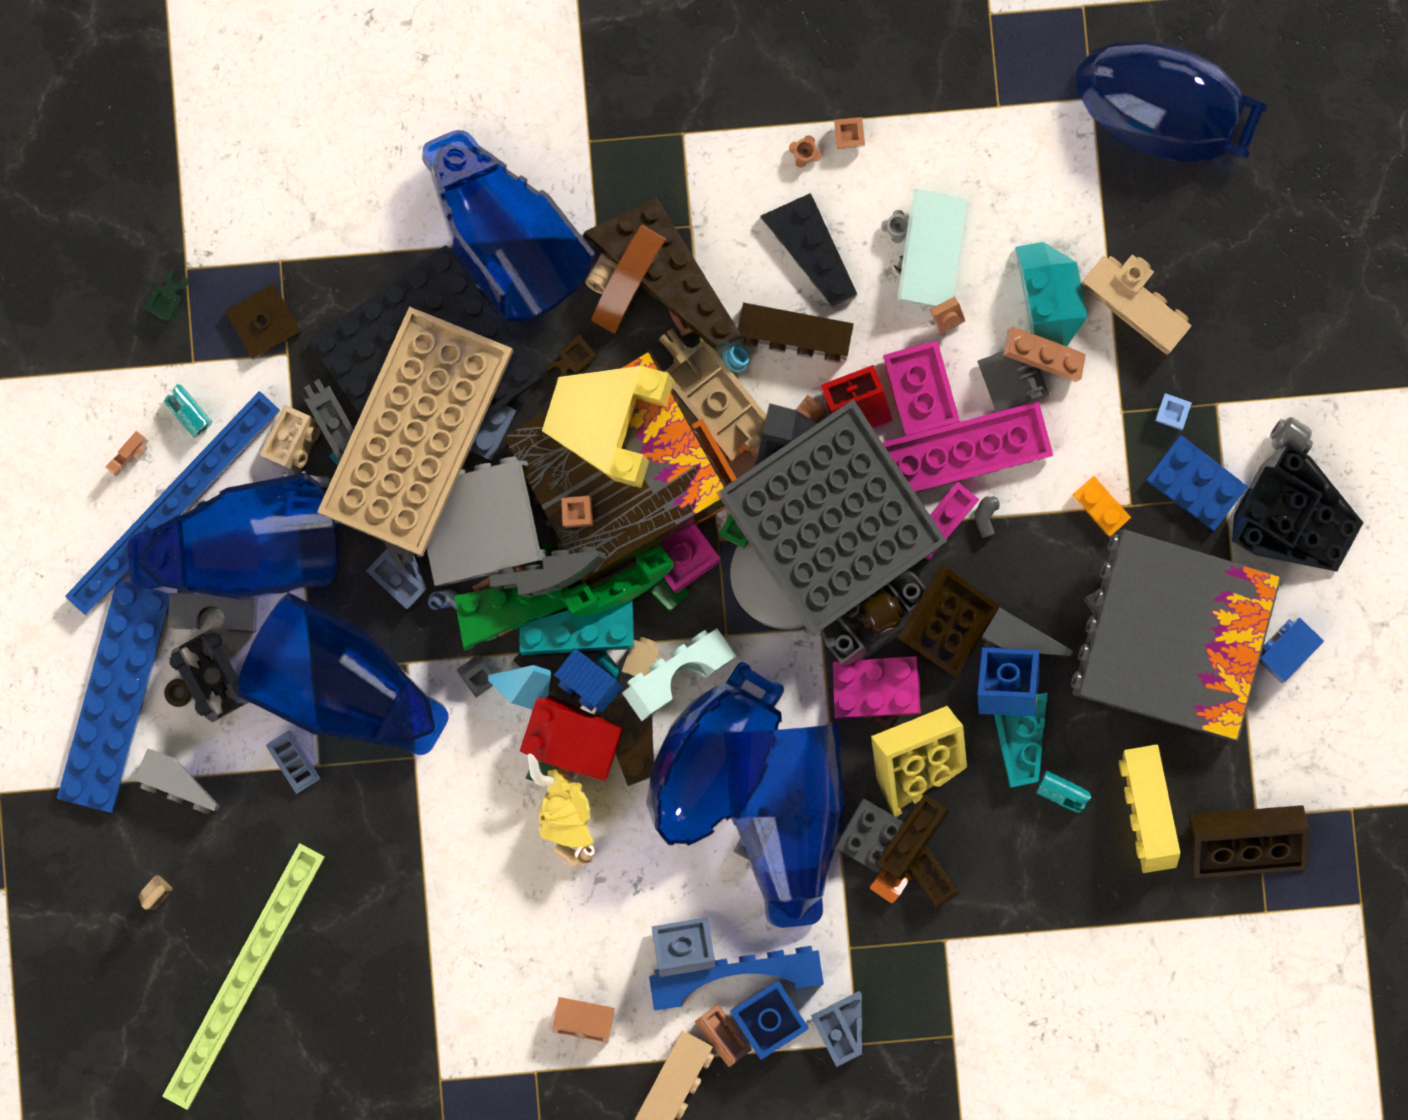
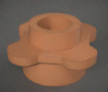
(809, 144)

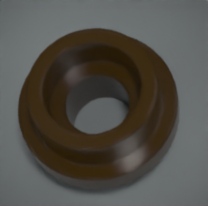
(169, 693)

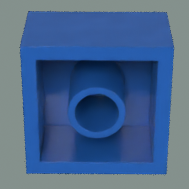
(1008, 681)
(769, 1019)

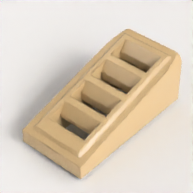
(154, 893)

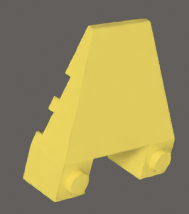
(594, 412)

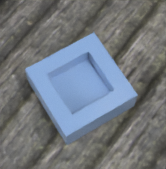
(1173, 411)

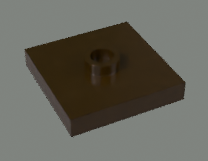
(263, 321)

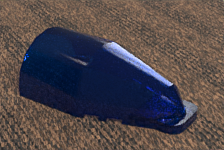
(504, 229)
(242, 543)
(336, 681)
(788, 814)

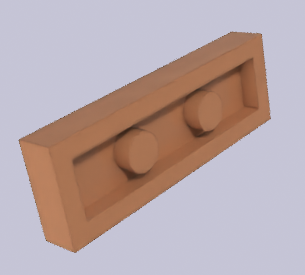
(1044, 354)

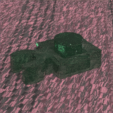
(165, 301)

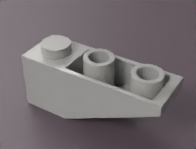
(170, 776)

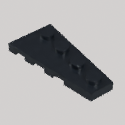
(808, 241)

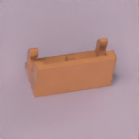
(583, 1020)

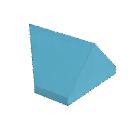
(522, 685)

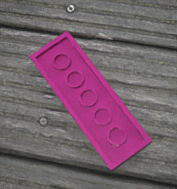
(972, 447)

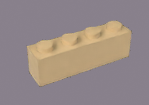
(1140, 310)
(677, 1079)

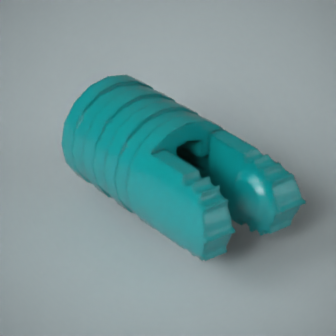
(187, 411)
(1063, 792)

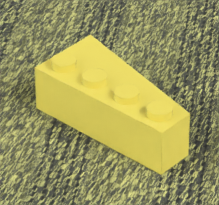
(1151, 809)

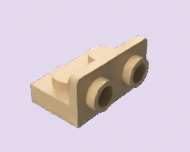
(291, 439)

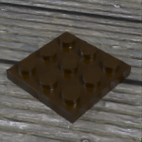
(948, 621)

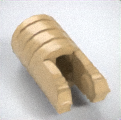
(601, 274)

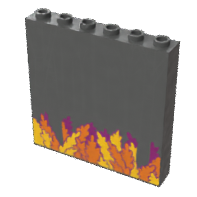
(1175, 635)

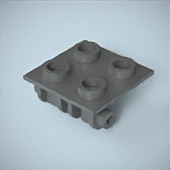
(1011, 381)
(868, 834)

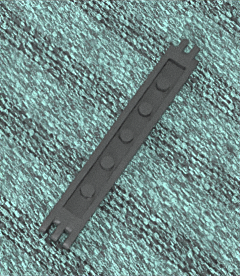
(338, 433)

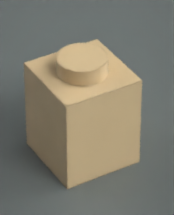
(641, 657)

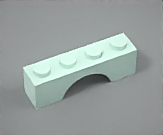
(653, 691)

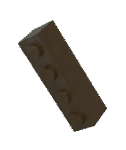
(795, 331)

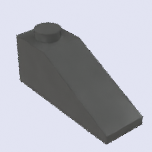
(1012, 633)

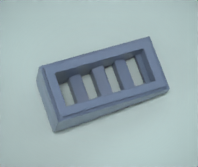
(278, 742)

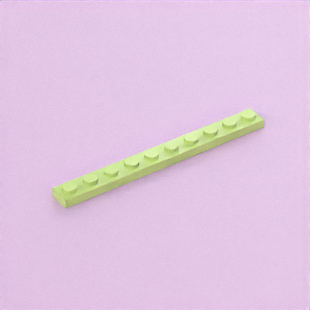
(243, 976)

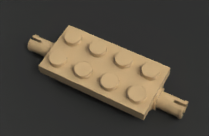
(716, 396)

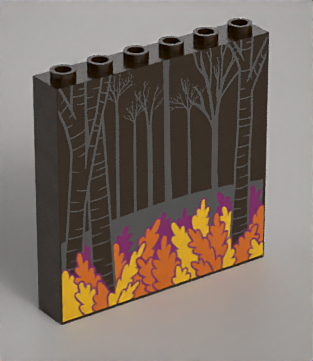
(626, 518)

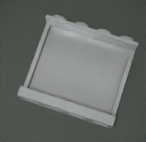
(485, 525)

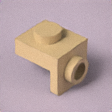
(1134, 273)

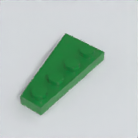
(495, 610)

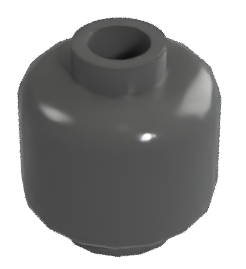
(1292, 432)

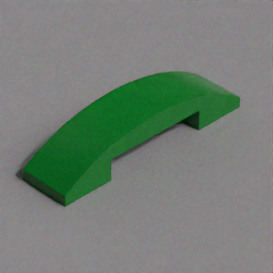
(620, 588)

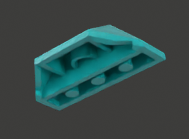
(1051, 292)

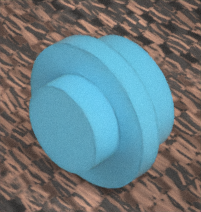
(736, 357)

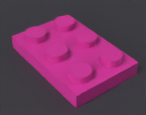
(921, 388)
(876, 688)

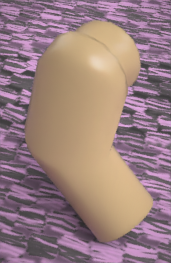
(575, 856)

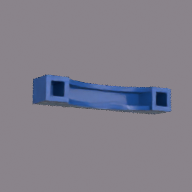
(800, 968)

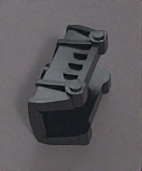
(195, 677)

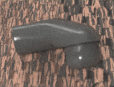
(984, 513)

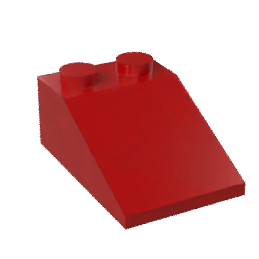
(571, 738)

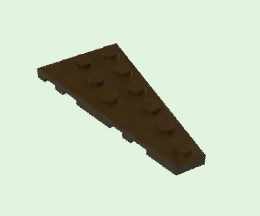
(673, 275)

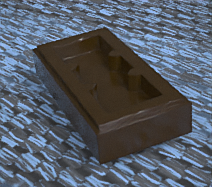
(933, 879)

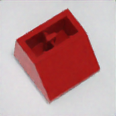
(864, 389)

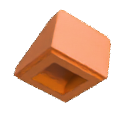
(889, 886)

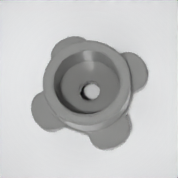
(889, 226)

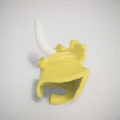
(563, 809)

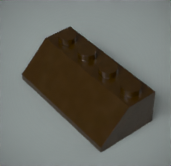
(1249, 841)

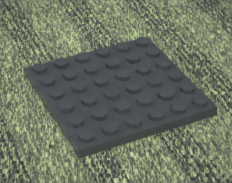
(831, 517)

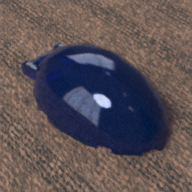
(1166, 101)
(690, 772)

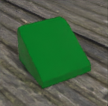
(666, 595)

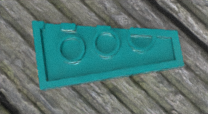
(589, 633)

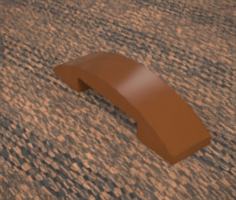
(627, 278)

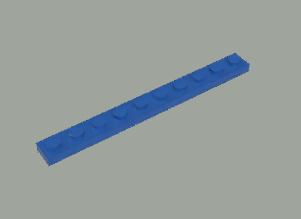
(176, 498)

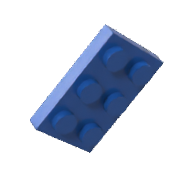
(1196, 483)

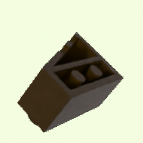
(636, 743)

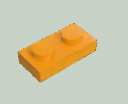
(1101, 506)

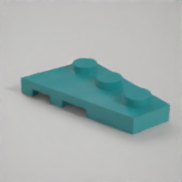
(1022, 744)

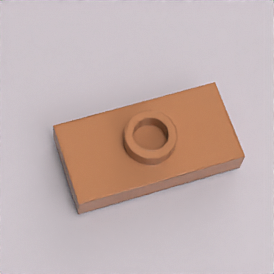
(723, 1035)

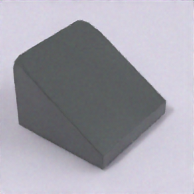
(475, 675)

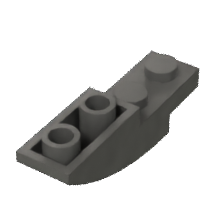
(555, 573)

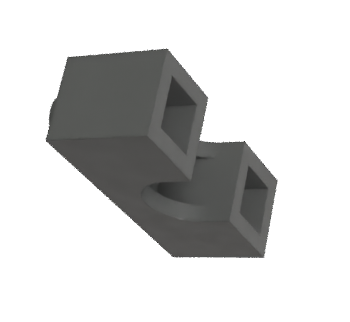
(187, 609)

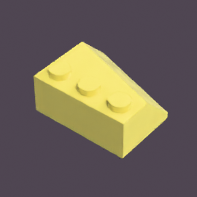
(918, 757)

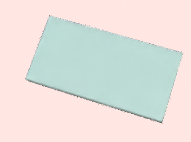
(932, 248)

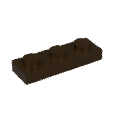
(912, 837)

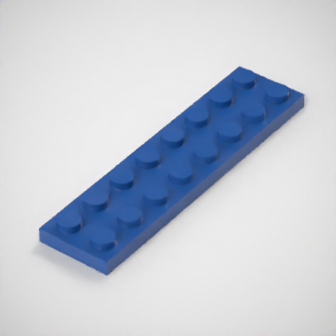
(114, 697)

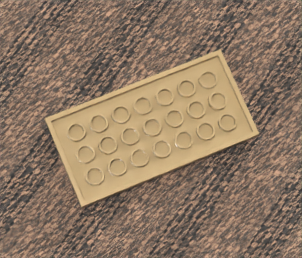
(415, 431)

